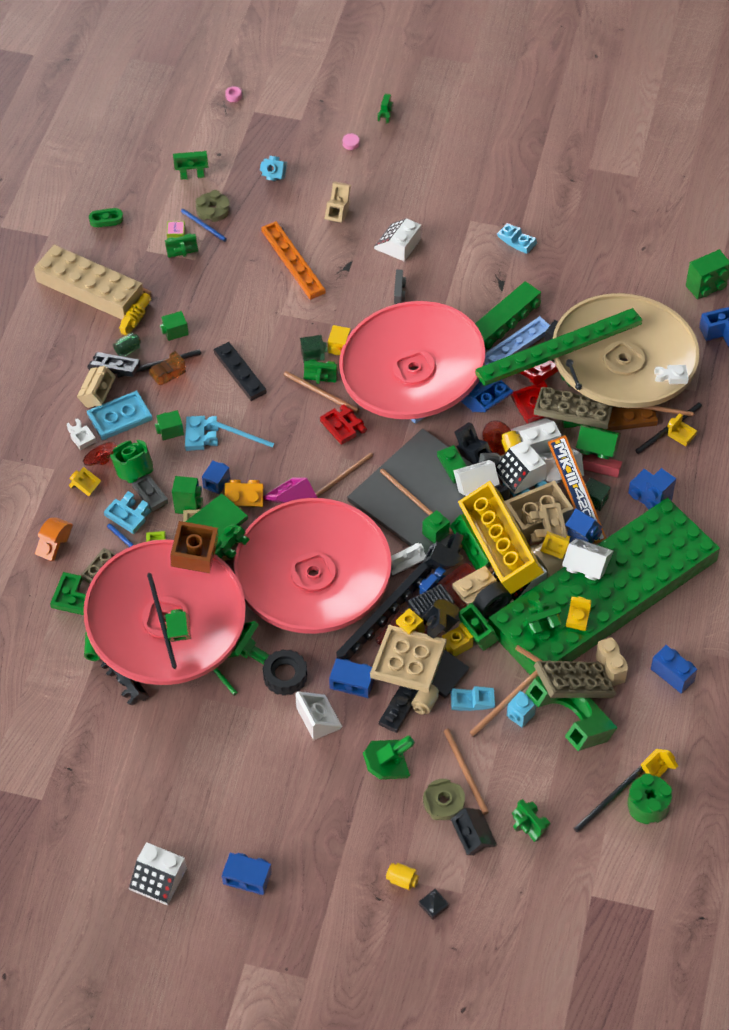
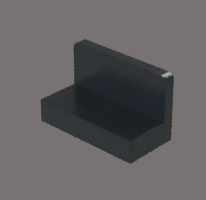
(473, 830)

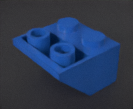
(485, 397)

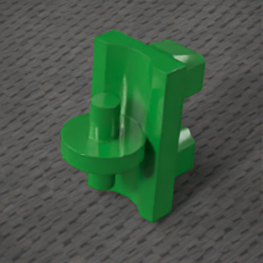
(181, 245)
(320, 371)
(534, 622)
(528, 821)

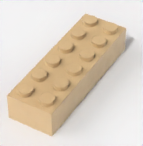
(88, 281)

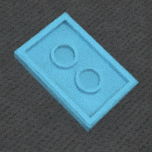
(119, 415)

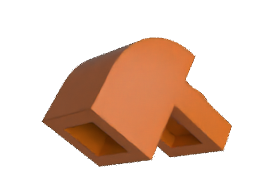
(51, 535)

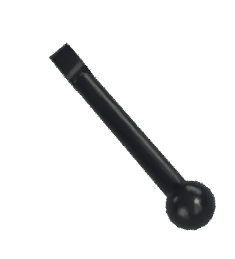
(569, 363)

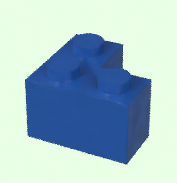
(715, 324)
(652, 488)
(583, 527)

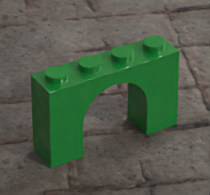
(593, 726)

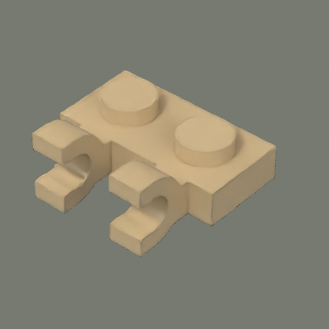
(552, 521)

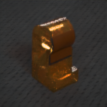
(168, 369)

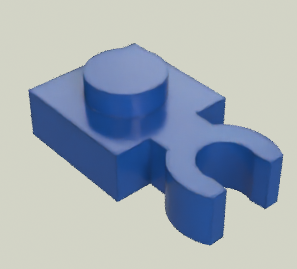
(432, 580)

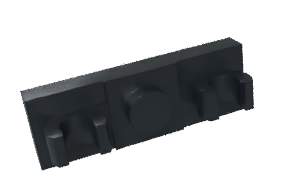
(134, 687)
(398, 709)

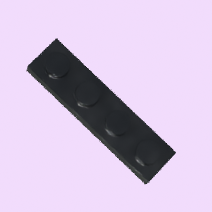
(240, 371)

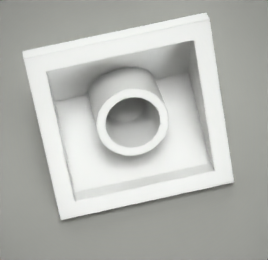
(317, 714)

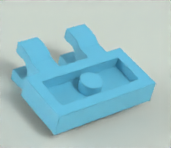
(195, 432)
(123, 515)

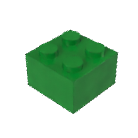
(708, 274)
(598, 441)

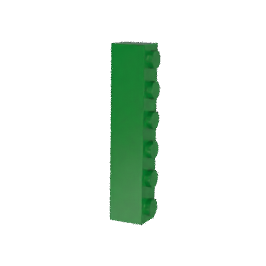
(508, 313)

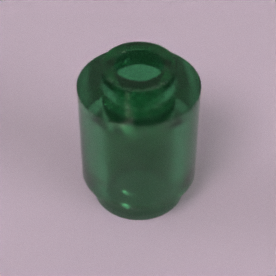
(127, 344)

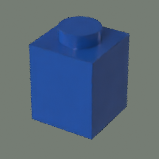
(215, 477)

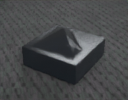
(433, 904)

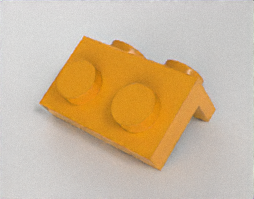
(245, 494)

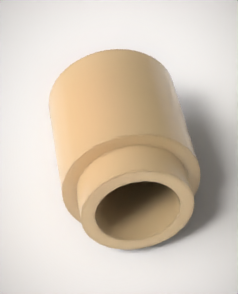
(425, 701)

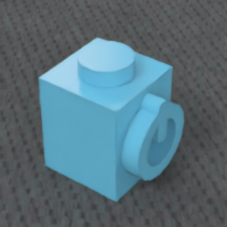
(521, 709)

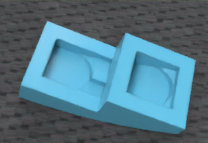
(471, 700)

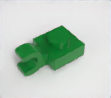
(386, 106)

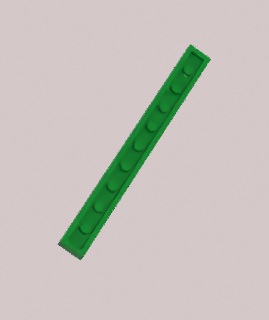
(558, 347)

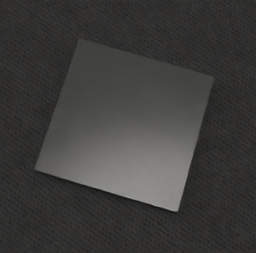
(424, 477)

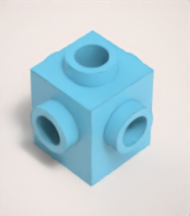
(279, 168)

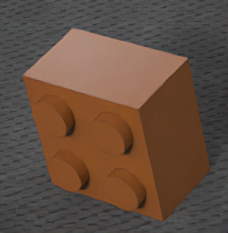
(194, 547)

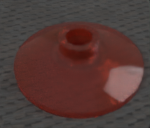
(492, 434)
(99, 454)

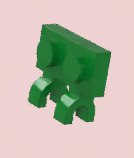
(190, 160)
(229, 537)

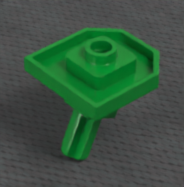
(246, 645)
(386, 758)

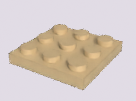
(408, 659)

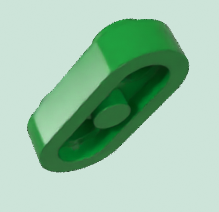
(106, 217)

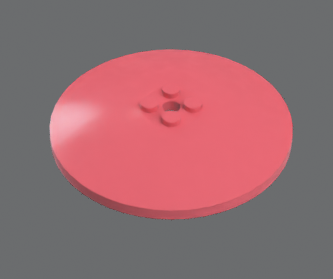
(405, 336)
(305, 537)
(126, 625)

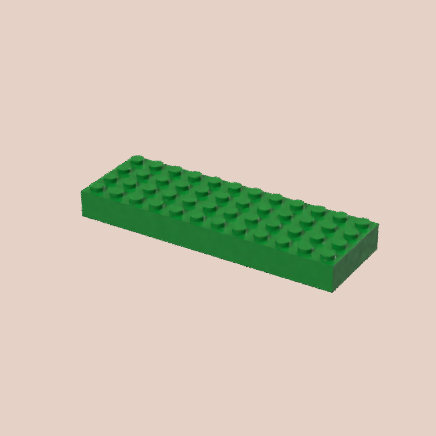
(647, 564)

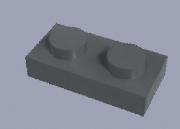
(400, 282)
(150, 492)

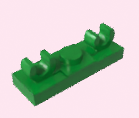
(470, 542)

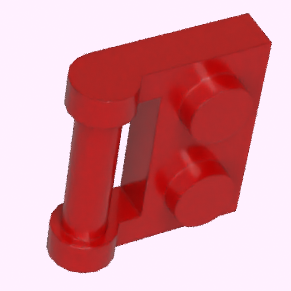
(540, 372)

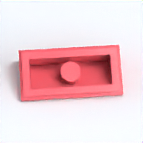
(603, 466)

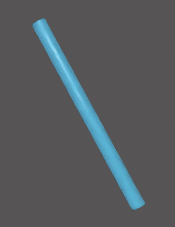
(241, 433)

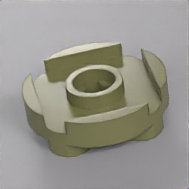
(209, 199)
(445, 788)

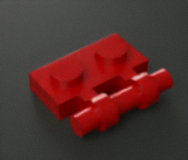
(339, 427)

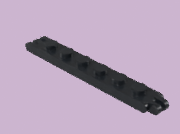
(384, 612)

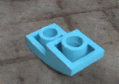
(513, 236)

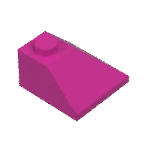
(291, 490)

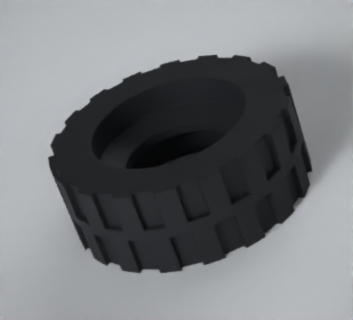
(289, 686)

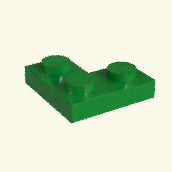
(67, 596)

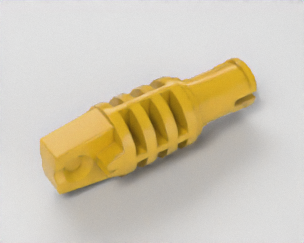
(134, 314)

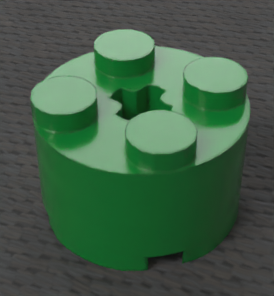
(132, 460)
(649, 799)

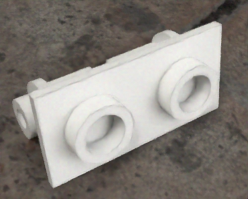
(407, 558)

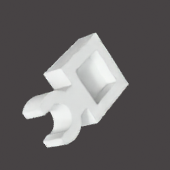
(674, 374)
(81, 435)

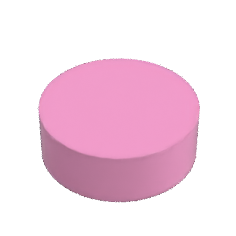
(233, 94)
(350, 141)

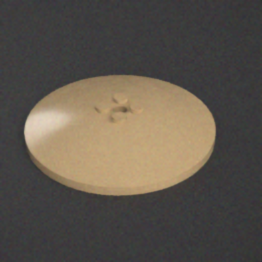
(658, 342)

